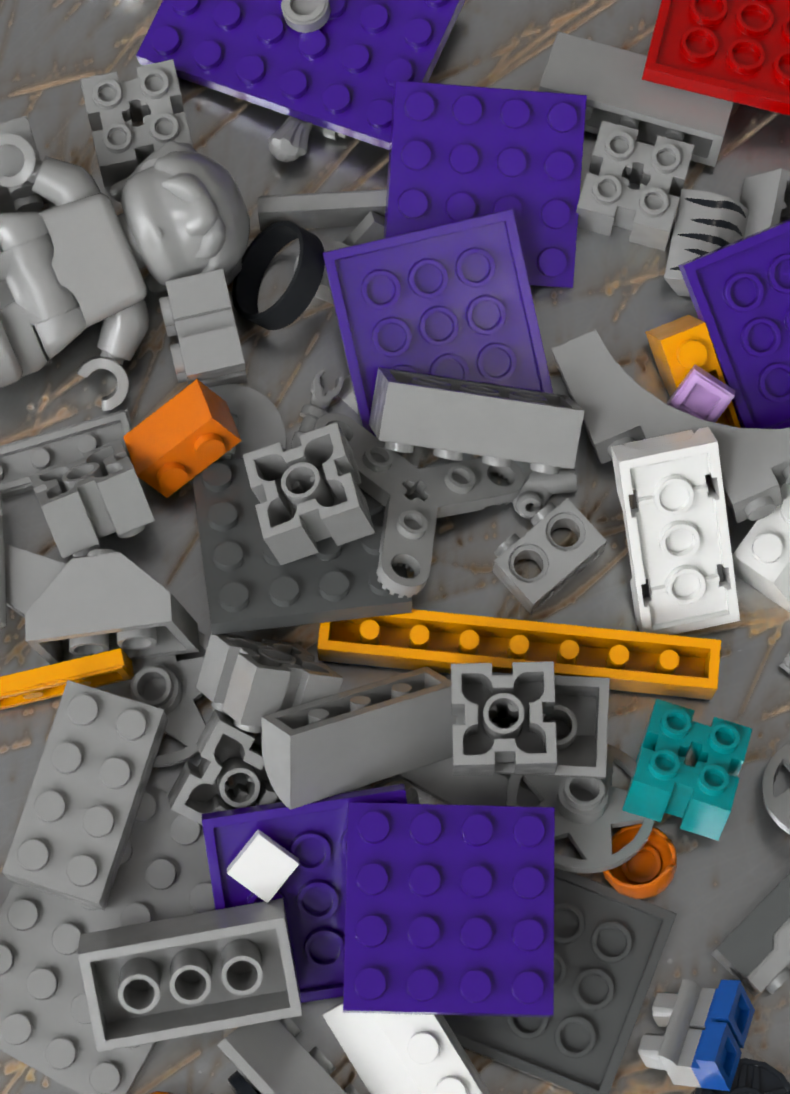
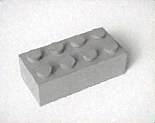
(475, 420)
(85, 795)
(189, 975)

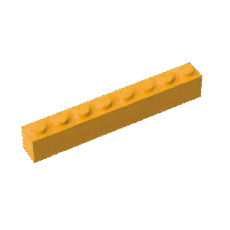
(437, 639)

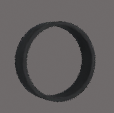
(302, 286)

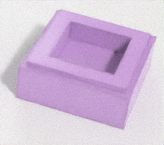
(702, 395)

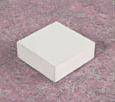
(262, 866)

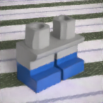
(701, 1034)

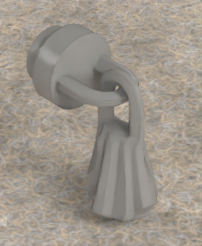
(292, 139)

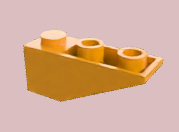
(680, 346)

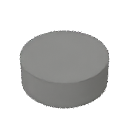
(306, 15)

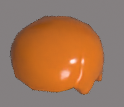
(648, 870)

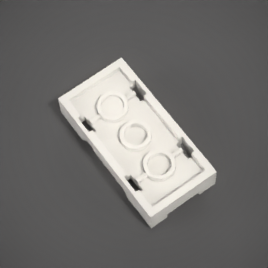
(677, 532)

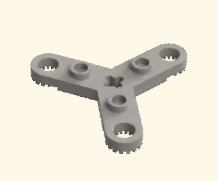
(411, 524)

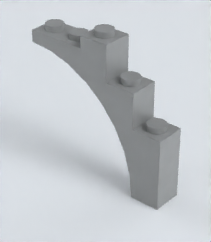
(624, 412)

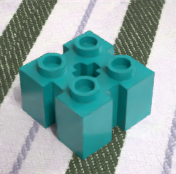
(687, 769)

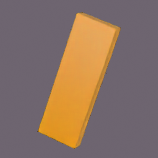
(51, 680)

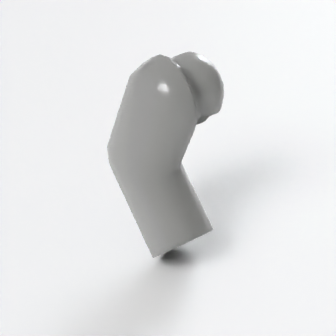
(539, 488)

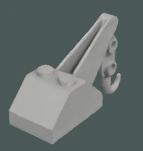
(95, 607)

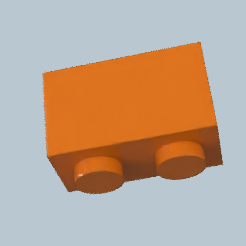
(182, 438)

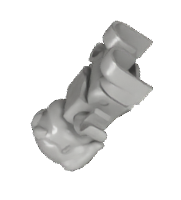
(85, 261)

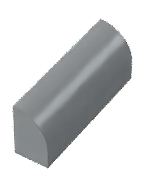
(620, 96)
(358, 736)

